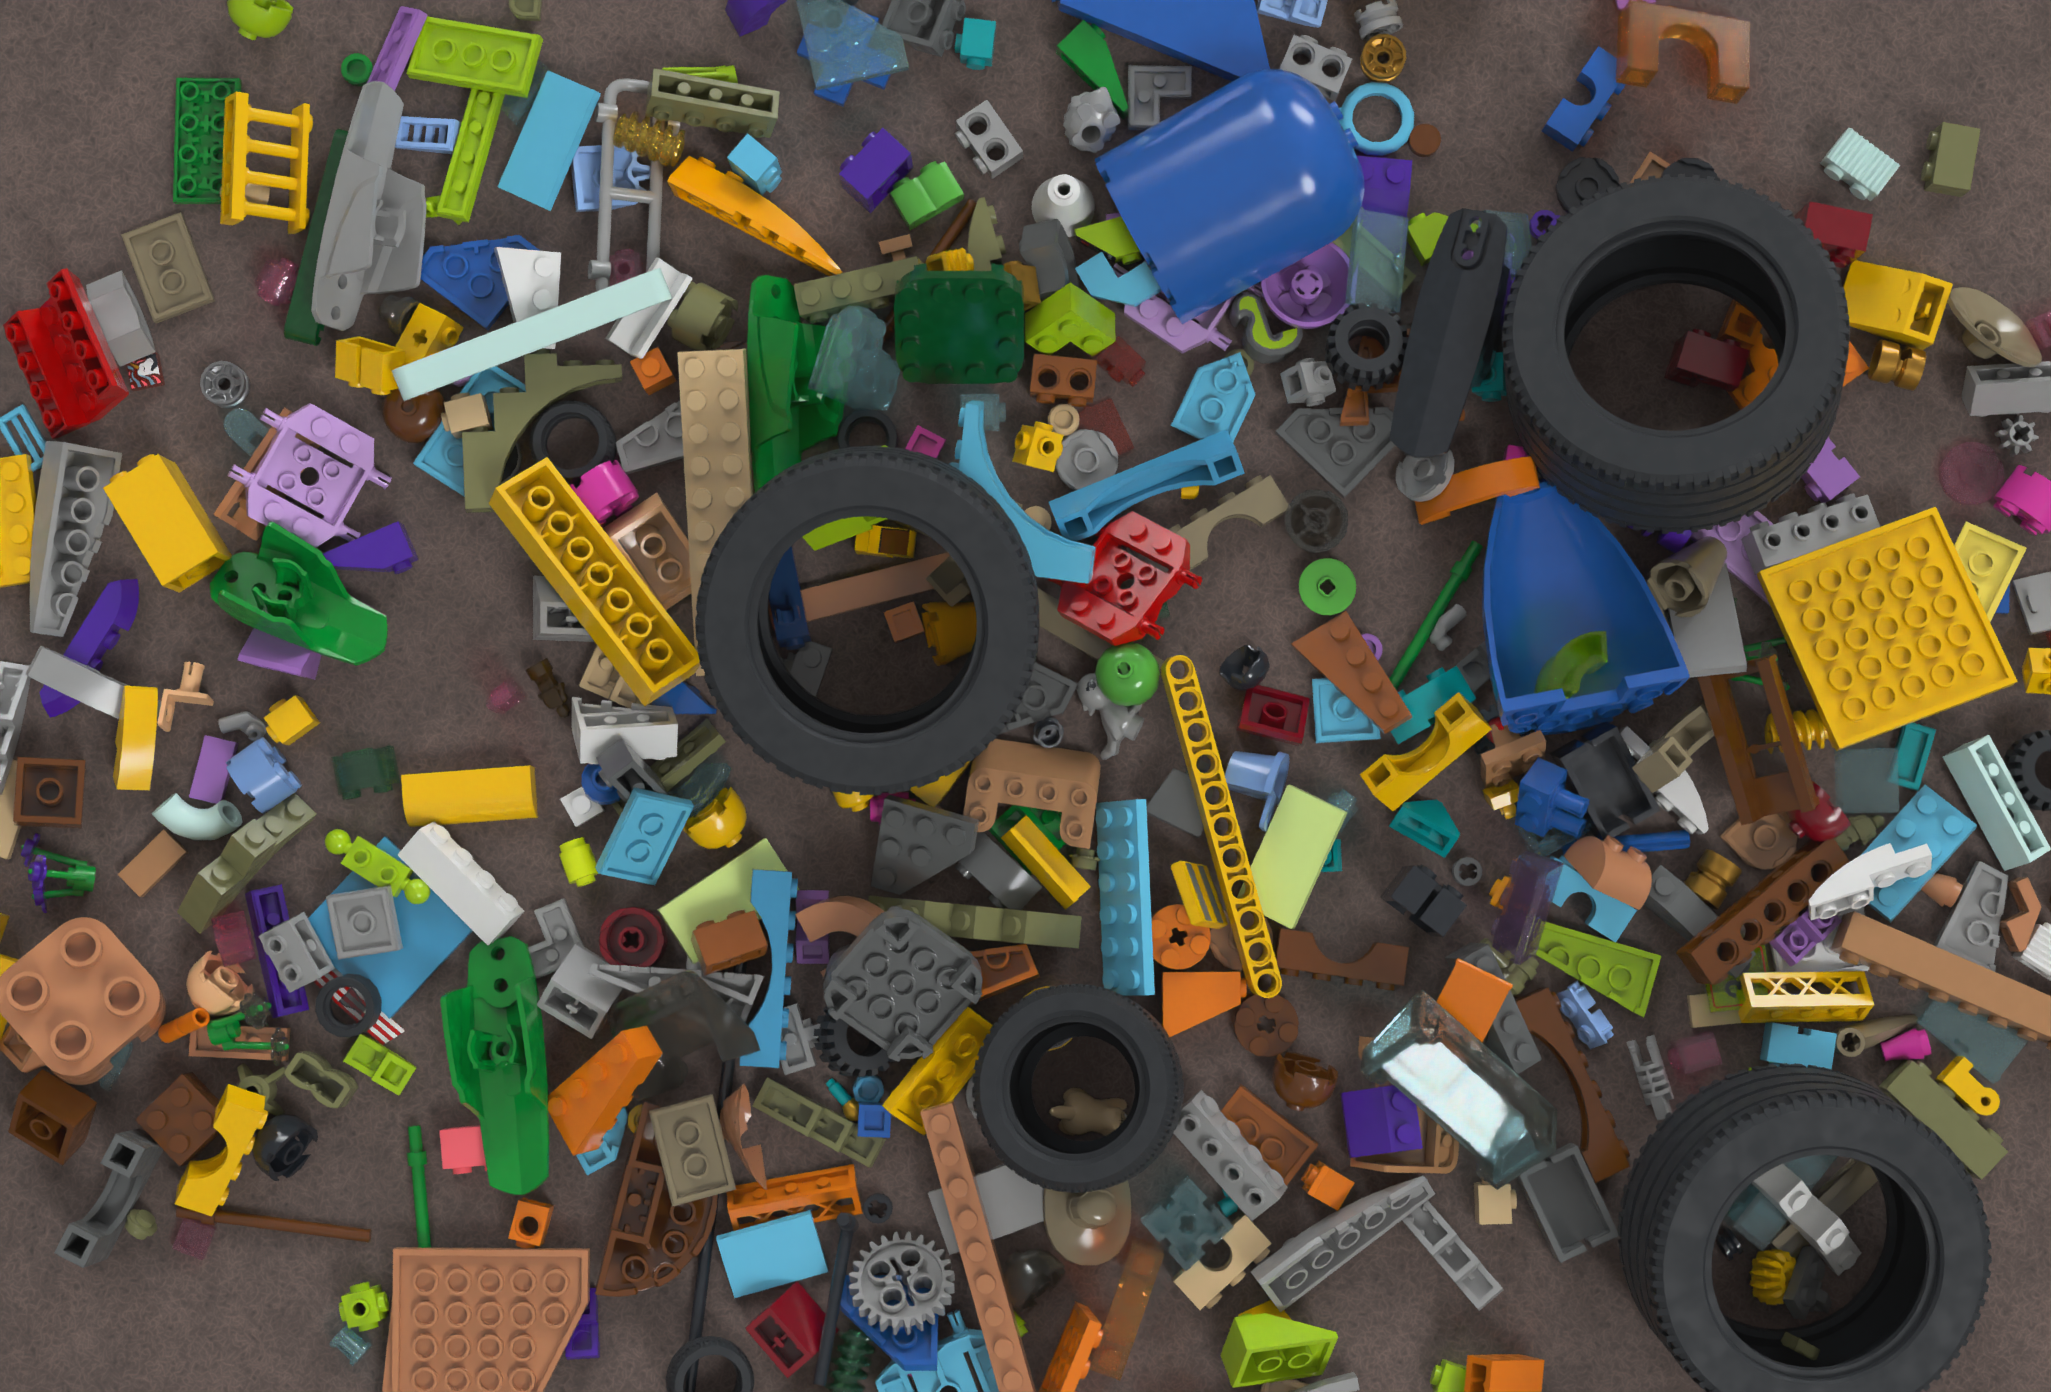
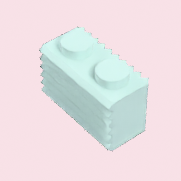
(1859, 165)

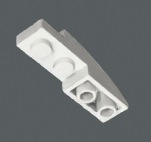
(1677, 795)
(1855, 882)

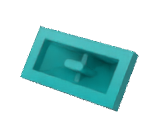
(1427, 824)

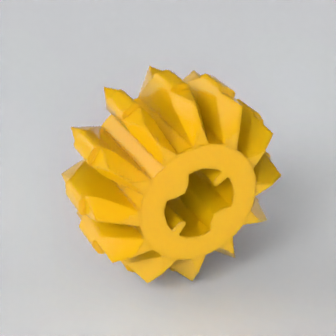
(1771, 1275)

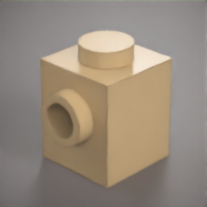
(466, 413)
(1494, 1205)

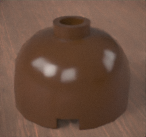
(414, 418)
(1302, 1082)

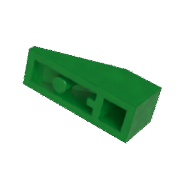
(1091, 60)

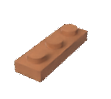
(202, 1047)

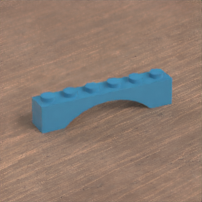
(1199, 463)
(771, 899)

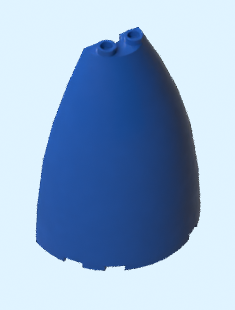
(1551, 580)

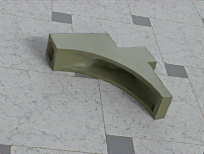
(241, 859)

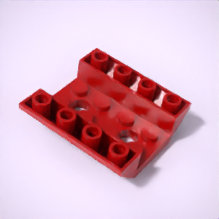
(66, 358)

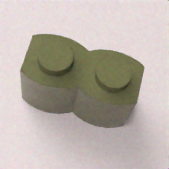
(327, 1085)

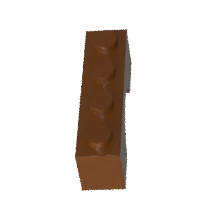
(1382, 963)

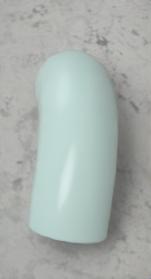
(198, 823)

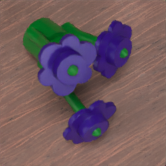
(79, 878)

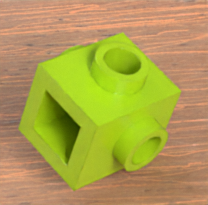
(374, 1300)

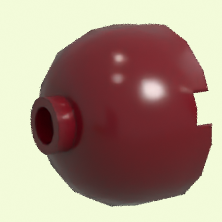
(1820, 824)

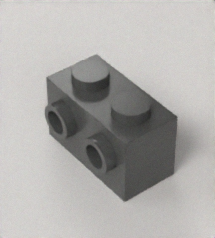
(626, 770)

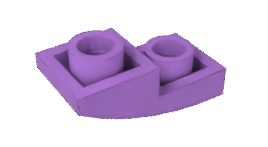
(1802, 935)

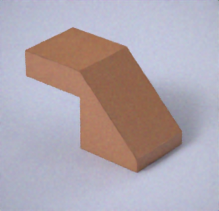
(2019, 927)

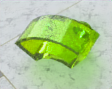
(1569, 664)

